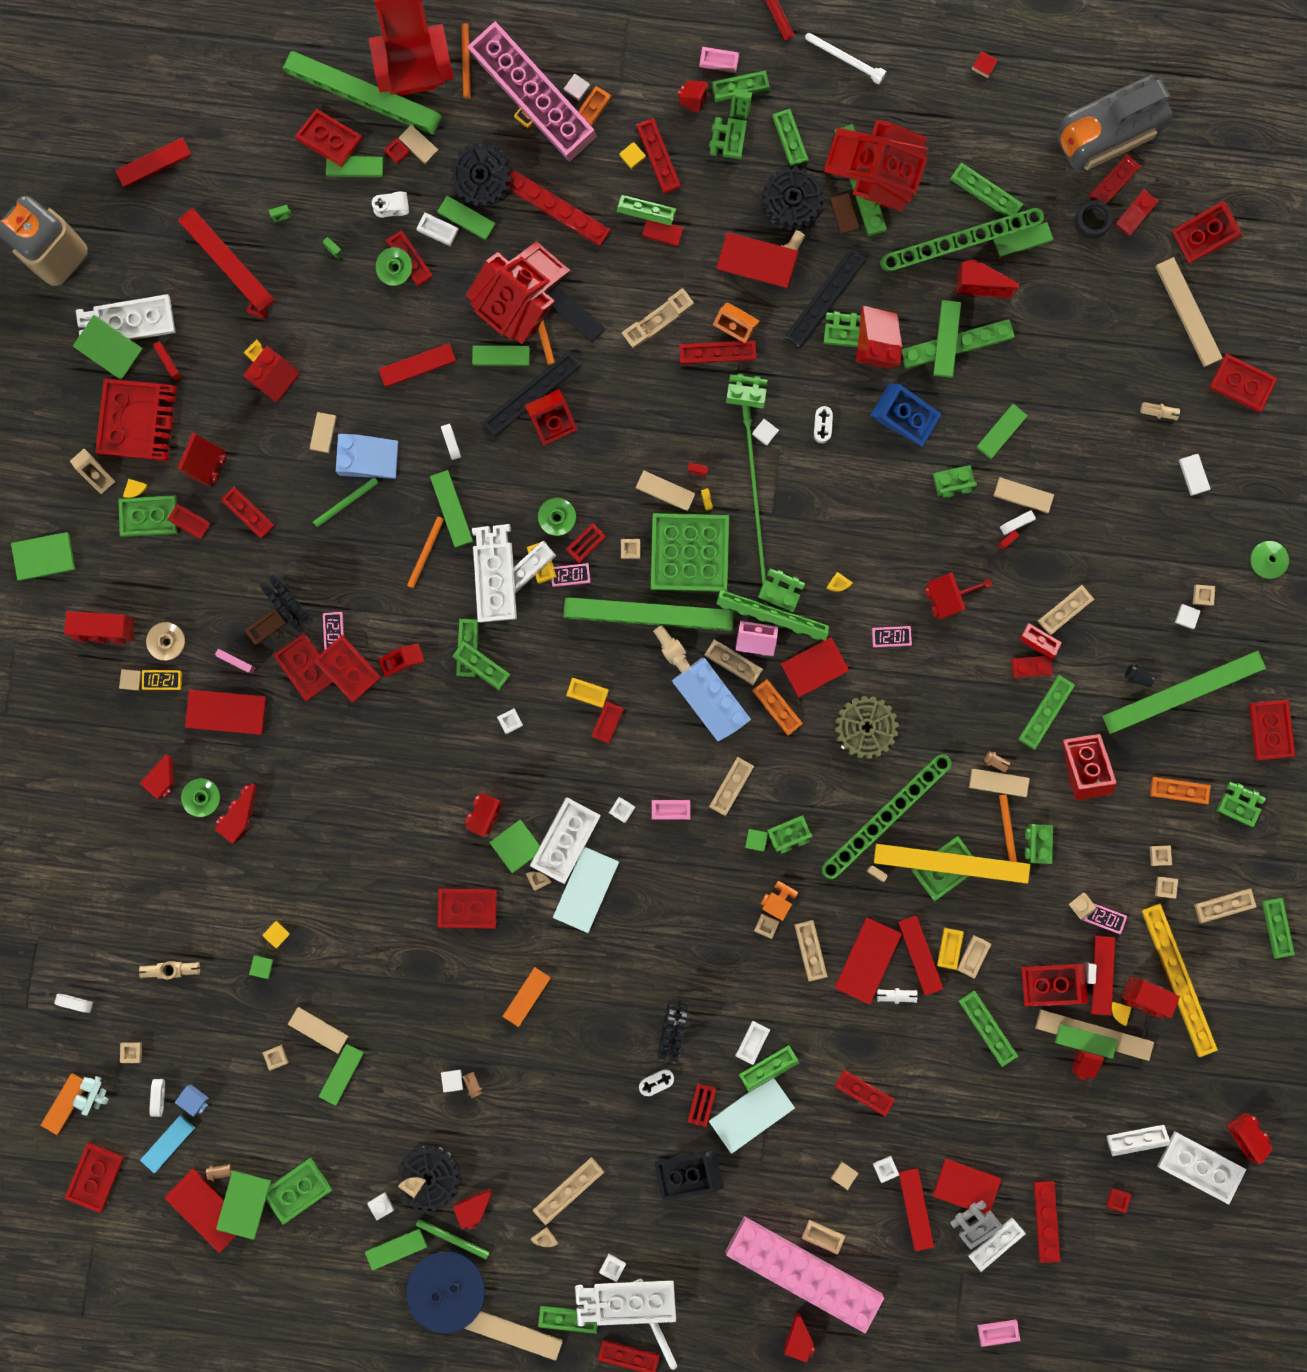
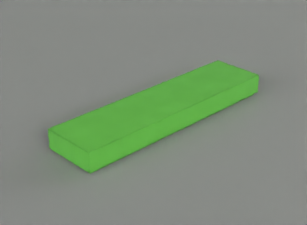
(986, 191)
(947, 339)
(451, 509)
(1046, 712)
(988, 1028)

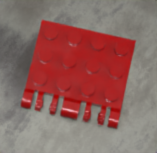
(131, 419)

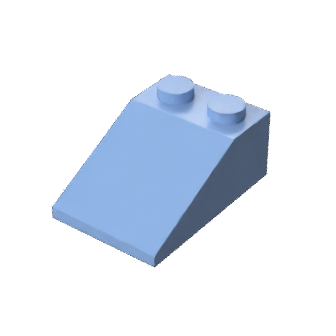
(366, 456)

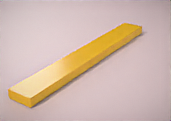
(951, 863)
(1179, 980)

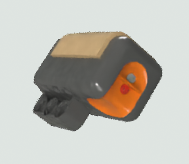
(1115, 123)
(43, 241)

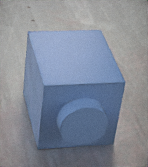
(192, 1100)

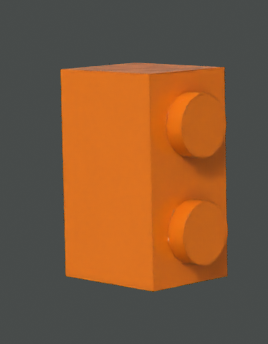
(736, 322)

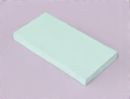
(585, 889)
(751, 1115)

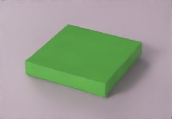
(515, 846)

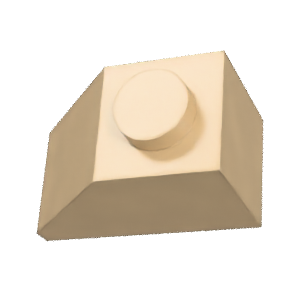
(92, 471)

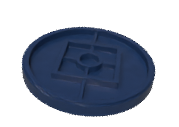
(445, 1292)

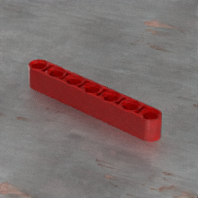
(226, 260)

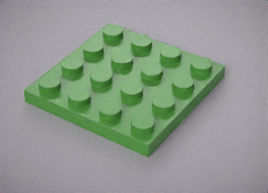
(689, 552)

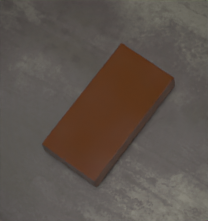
(844, 213)
(265, 626)

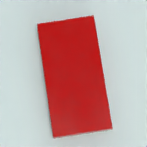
(757, 260)
(225, 712)
(867, 960)
(200, 1207)

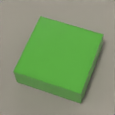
(280, 213)
(332, 248)
(756, 840)
(261, 967)

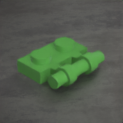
(734, 138)
(841, 334)
(746, 395)
(779, 596)
(1238, 809)

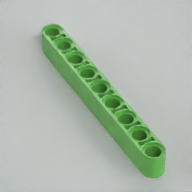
(362, 92)
(970, 237)
(648, 614)
(1184, 692)
(895, 813)

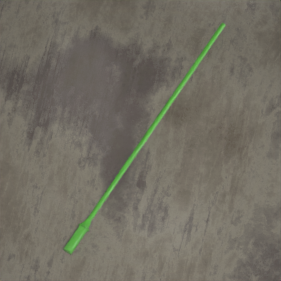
(747, 420)

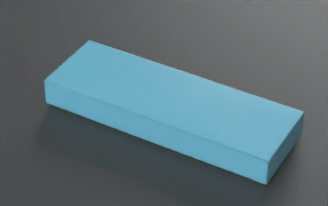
(167, 1144)

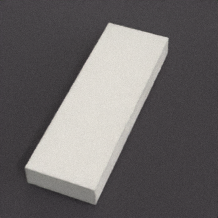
(532, 564)
(1138, 1140)
(996, 1244)

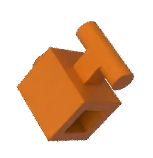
(776, 904)

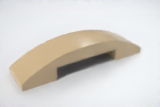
(658, 319)

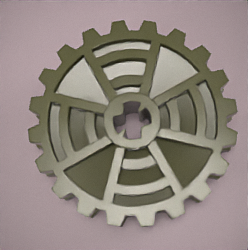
(879, 735)

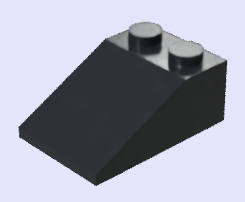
(689, 1175)

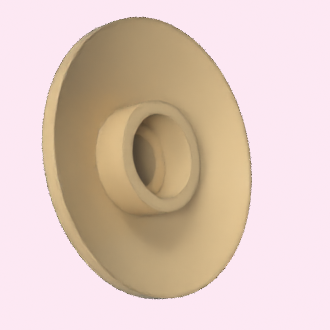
(157, 636)

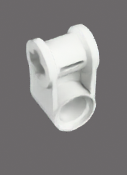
(393, 204)

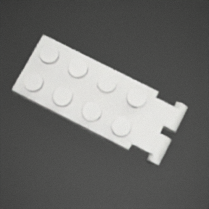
(134, 318)
(494, 574)
(626, 1303)

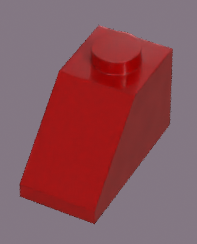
(693, 95)
(1136, 212)
(401, 659)
(160, 778)
(1086, 1064)
(471, 1210)
(799, 1342)

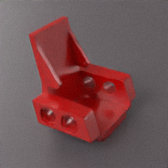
(408, 53)
(883, 164)
(514, 292)

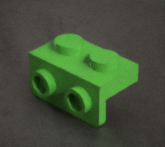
(789, 834)

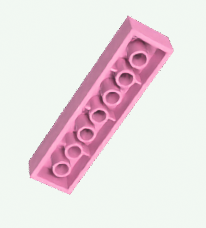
(532, 91)
(804, 1274)

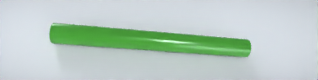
(345, 502)
(452, 1238)

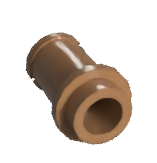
(996, 761)
(472, 1085)
(218, 1172)

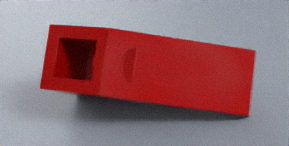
(237, 820)

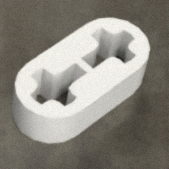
(818, 424)
(451, 441)
(1017, 523)
(73, 1003)
(654, 1078)
(157, 1097)

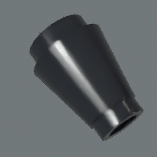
(1139, 676)

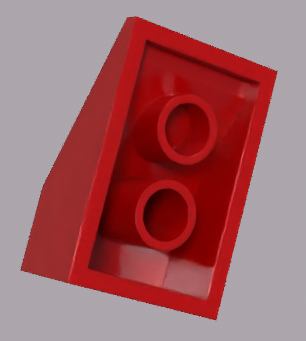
(1208, 232)
(981, 280)
(879, 338)
(202, 460)
(1089, 767)
(484, 815)
(1054, 985)

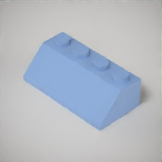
(711, 699)

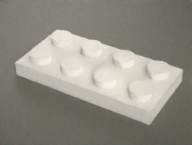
(565, 840)
(1201, 1167)

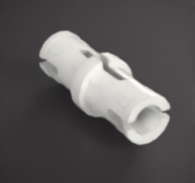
(897, 995)

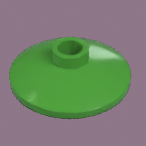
(385, 266)
(554, 507)
(1261, 563)
(191, 794)

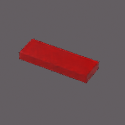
(1115, 180)
(420, 272)
(247, 513)
(864, 1092)
(628, 1357)

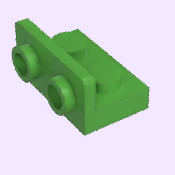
(954, 481)
(1039, 843)

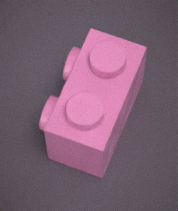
(757, 638)

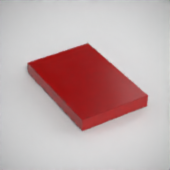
(328, 138)
(1243, 383)
(298, 664)
(814, 667)
(347, 668)
(1271, 730)
(467, 908)
(94, 1177)
(965, 1185)

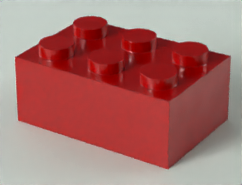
(99, 627)
(1150, 998)

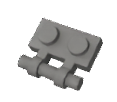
(979, 1229)

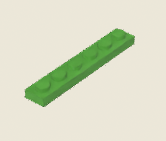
(869, 211)
(966, 342)
(773, 615)

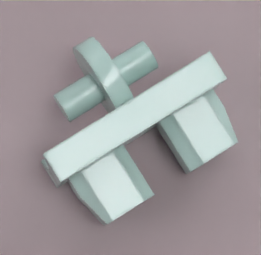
(85, 1103)

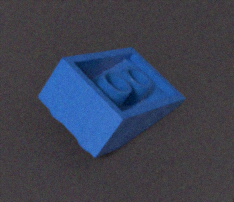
(905, 414)

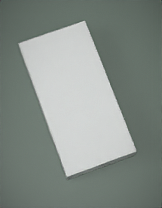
(437, 229)
(1194, 474)
(752, 1042)

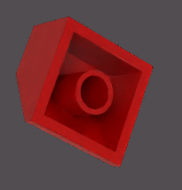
(271, 374)
(551, 417)
(944, 597)
(1250, 1138)

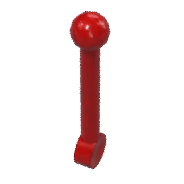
(987, 583)

